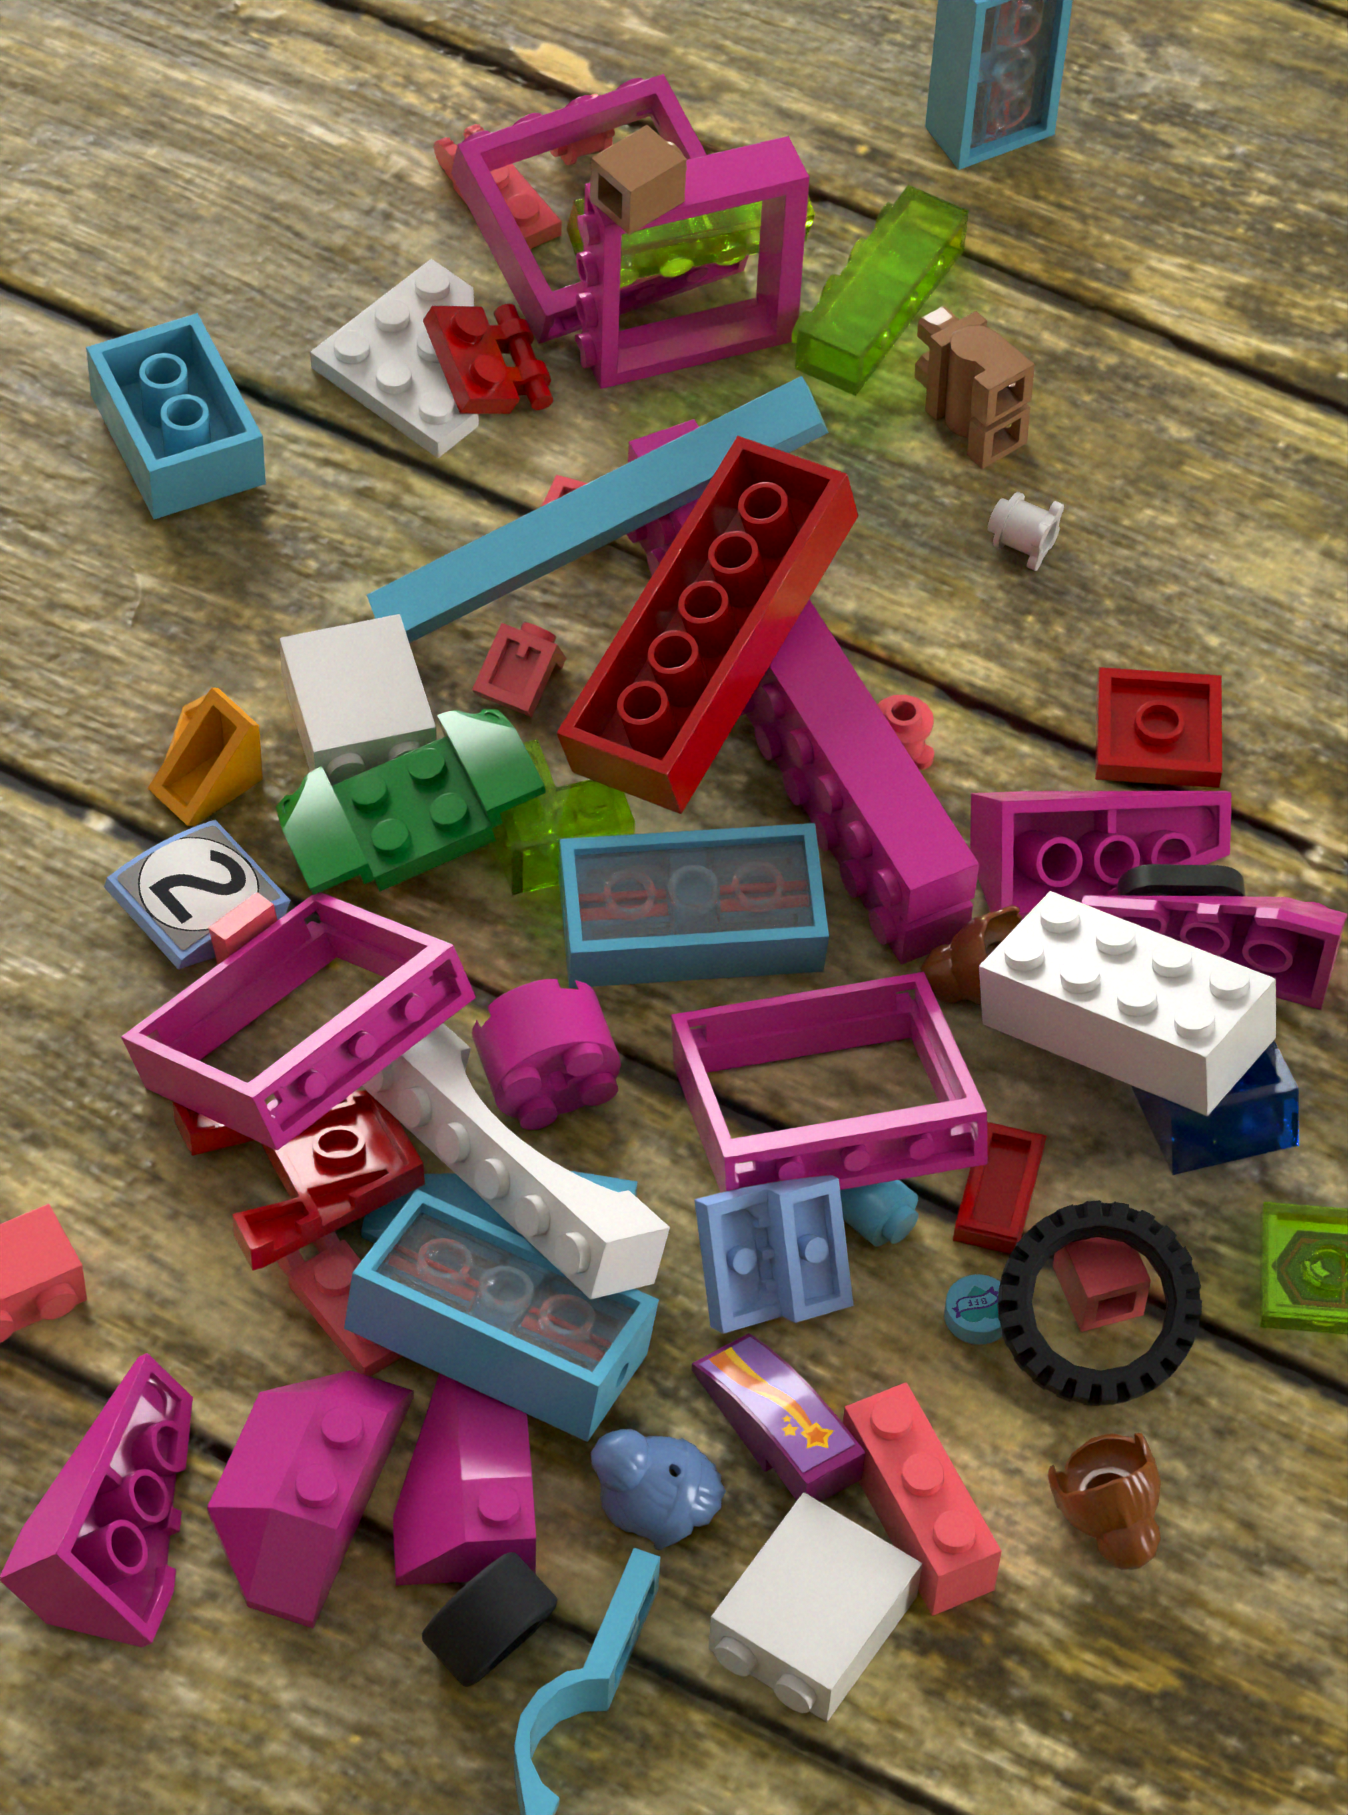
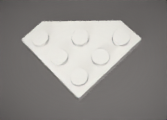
(391, 364)

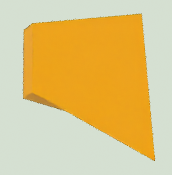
(209, 758)

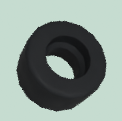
(489, 1618)

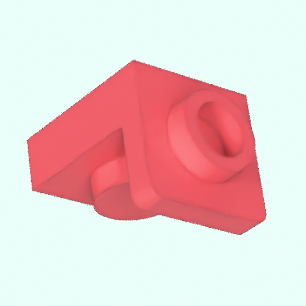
(519, 667)

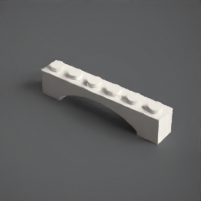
(585, 1230)

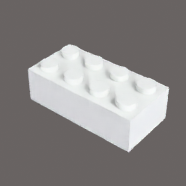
(1128, 1002)

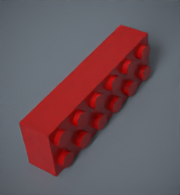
(708, 624)

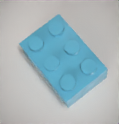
(176, 416)

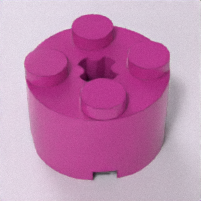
(547, 1052)

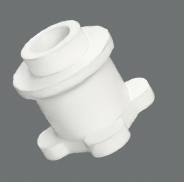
(1025, 527)

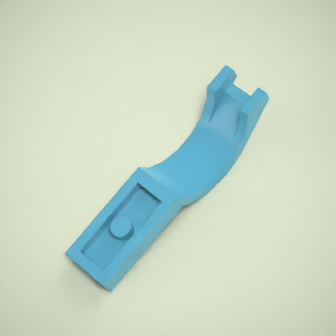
(588, 1687)

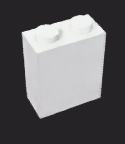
(355, 696)
(814, 1607)

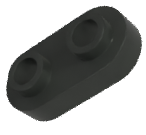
(1181, 881)

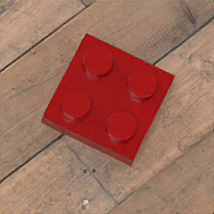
(1158, 727)

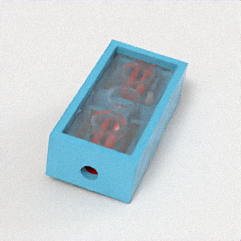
(995, 75)
(692, 905)
(497, 1316)

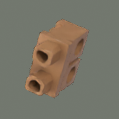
(975, 383)

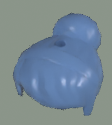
(642, 1493)

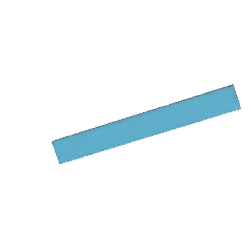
(593, 513)

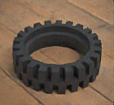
(1168, 1259)

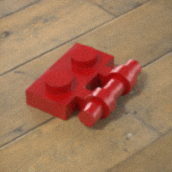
(474, 363)

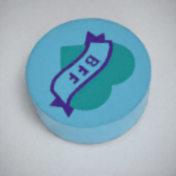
(973, 1309)

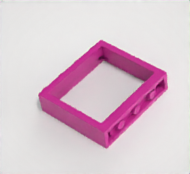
(713, 183)
(555, 312)
(419, 994)
(821, 1021)

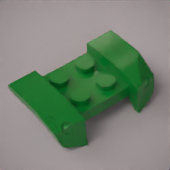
(412, 808)

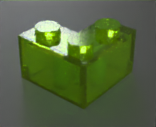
(532, 831)

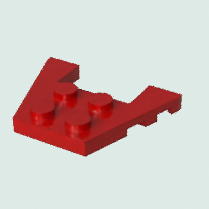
(332, 1171)

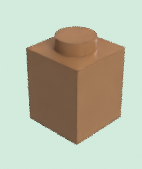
(638, 179)

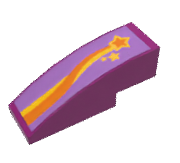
(781, 1418)

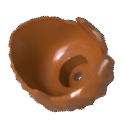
(955, 966)
(1112, 1496)

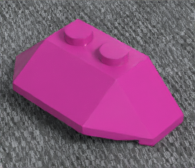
(303, 1486)

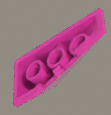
(1088, 839)
(1266, 934)
(465, 1490)
(104, 1527)

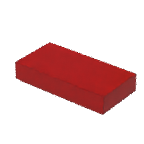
(1001, 1191)

